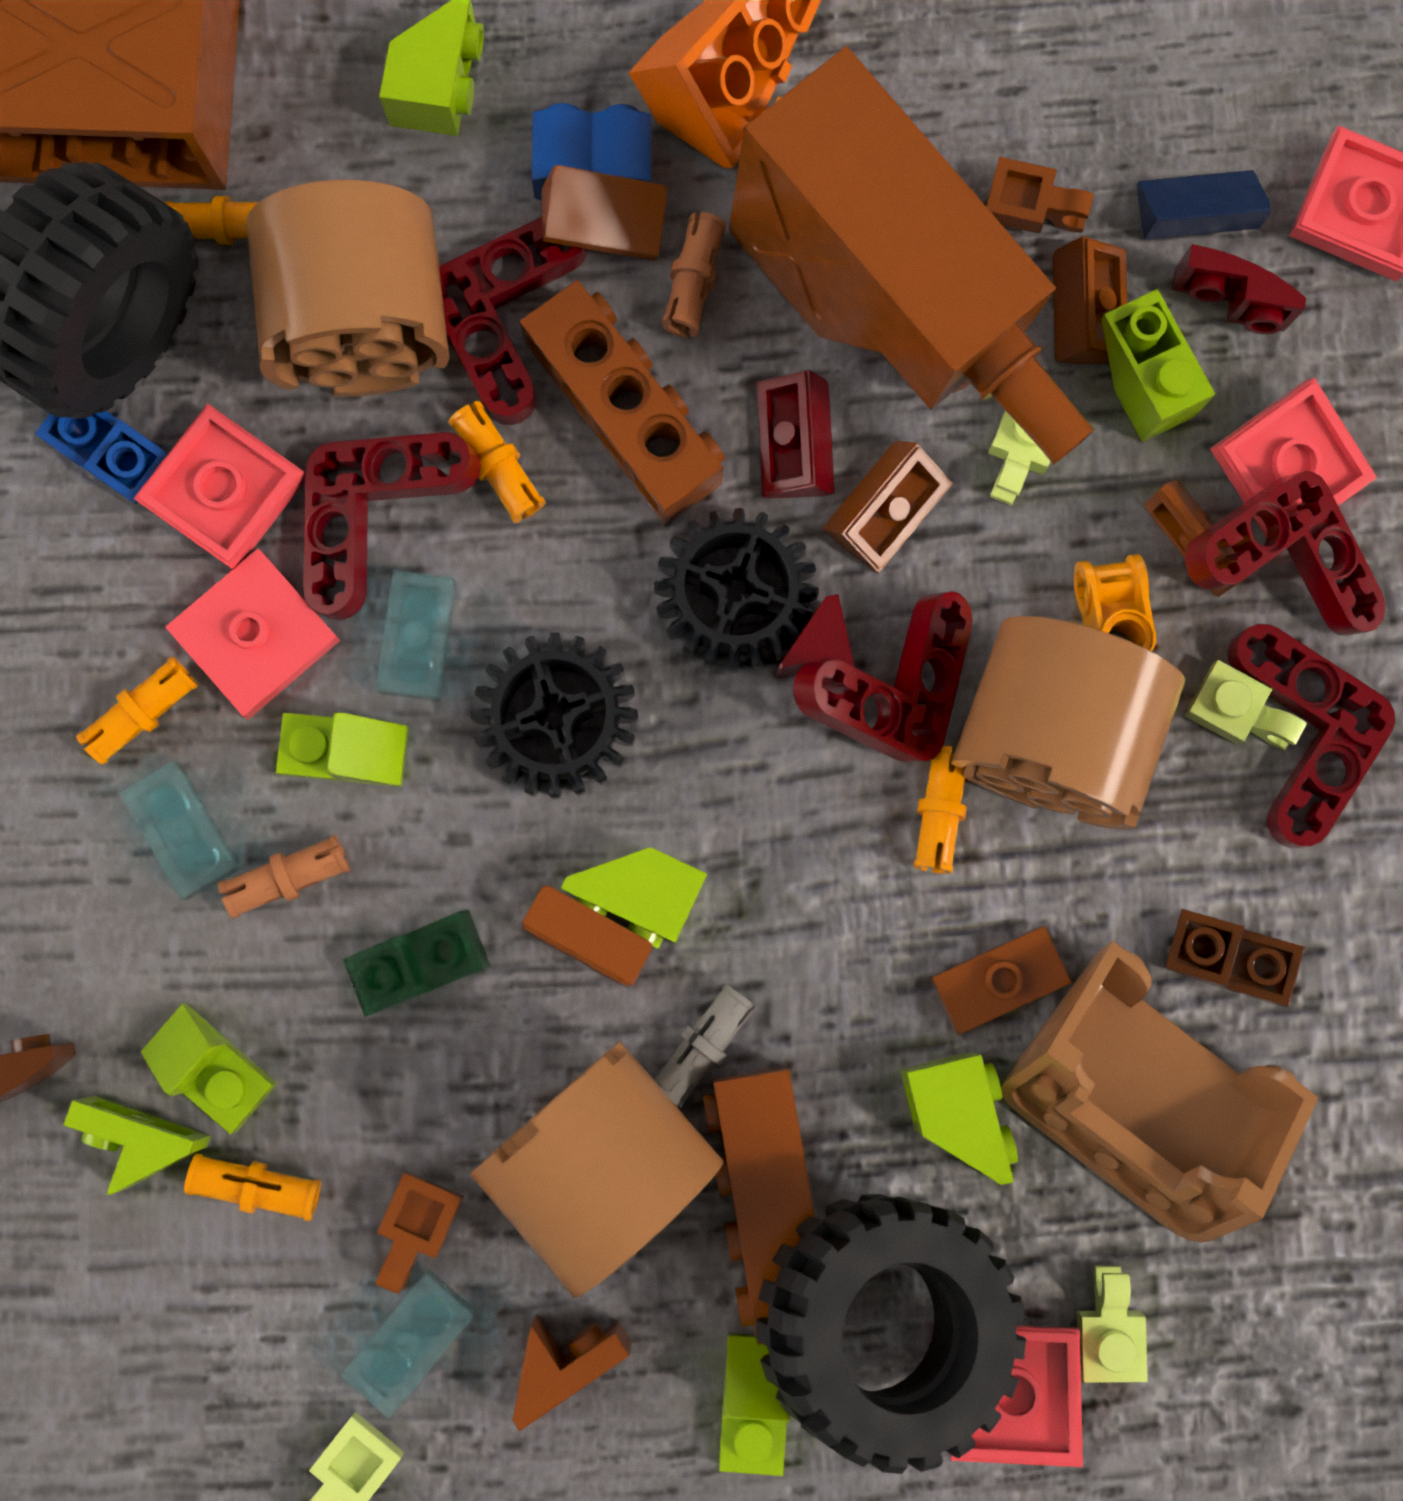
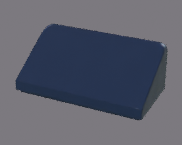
(1202, 204)

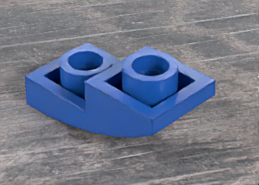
(105, 450)

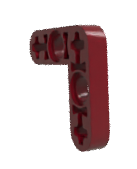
(486, 293)
(351, 497)
(1301, 534)
(935, 634)
(1334, 736)

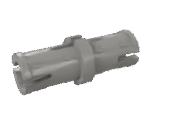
(704, 1045)

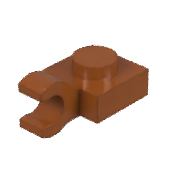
(1025, 196)
(416, 1222)

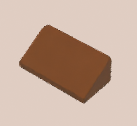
(603, 212)
(1088, 284)
(888, 504)
(1182, 520)
(587, 936)

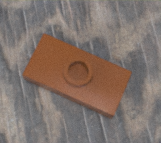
(1000, 980)

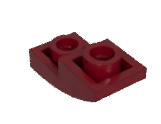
(1254, 294)

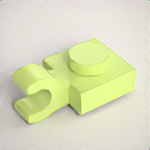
(1019, 457)
(1234, 706)
(1111, 1336)
(355, 1462)

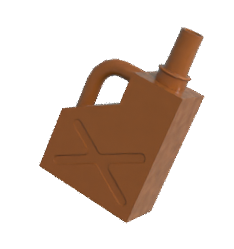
(118, 88)
(895, 249)

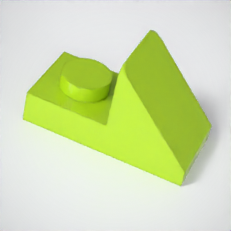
(342, 749)
(207, 1068)
(147, 1140)
(751, 1415)

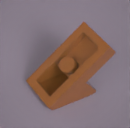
(552, 1377)

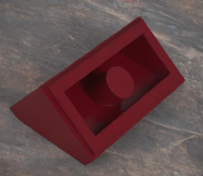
(795, 436)

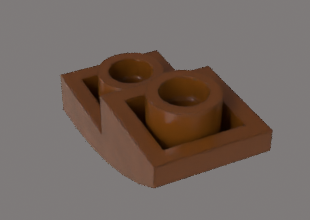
(1234, 958)
(31, 1063)

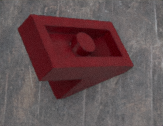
(821, 639)

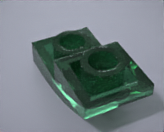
(416, 963)

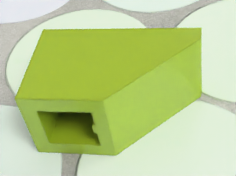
(429, 70)
(1153, 366)
(643, 889)
(955, 1109)

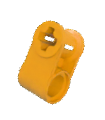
(1116, 599)

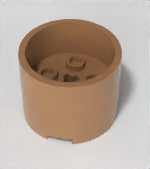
(346, 287)
(1069, 720)
(598, 1171)

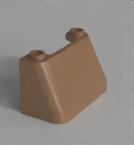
(1157, 1106)

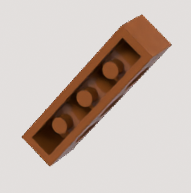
(578, 320)

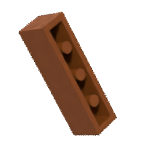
(761, 1172)

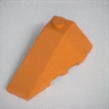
(720, 70)

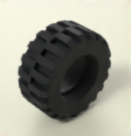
(89, 287)
(968, 1352)

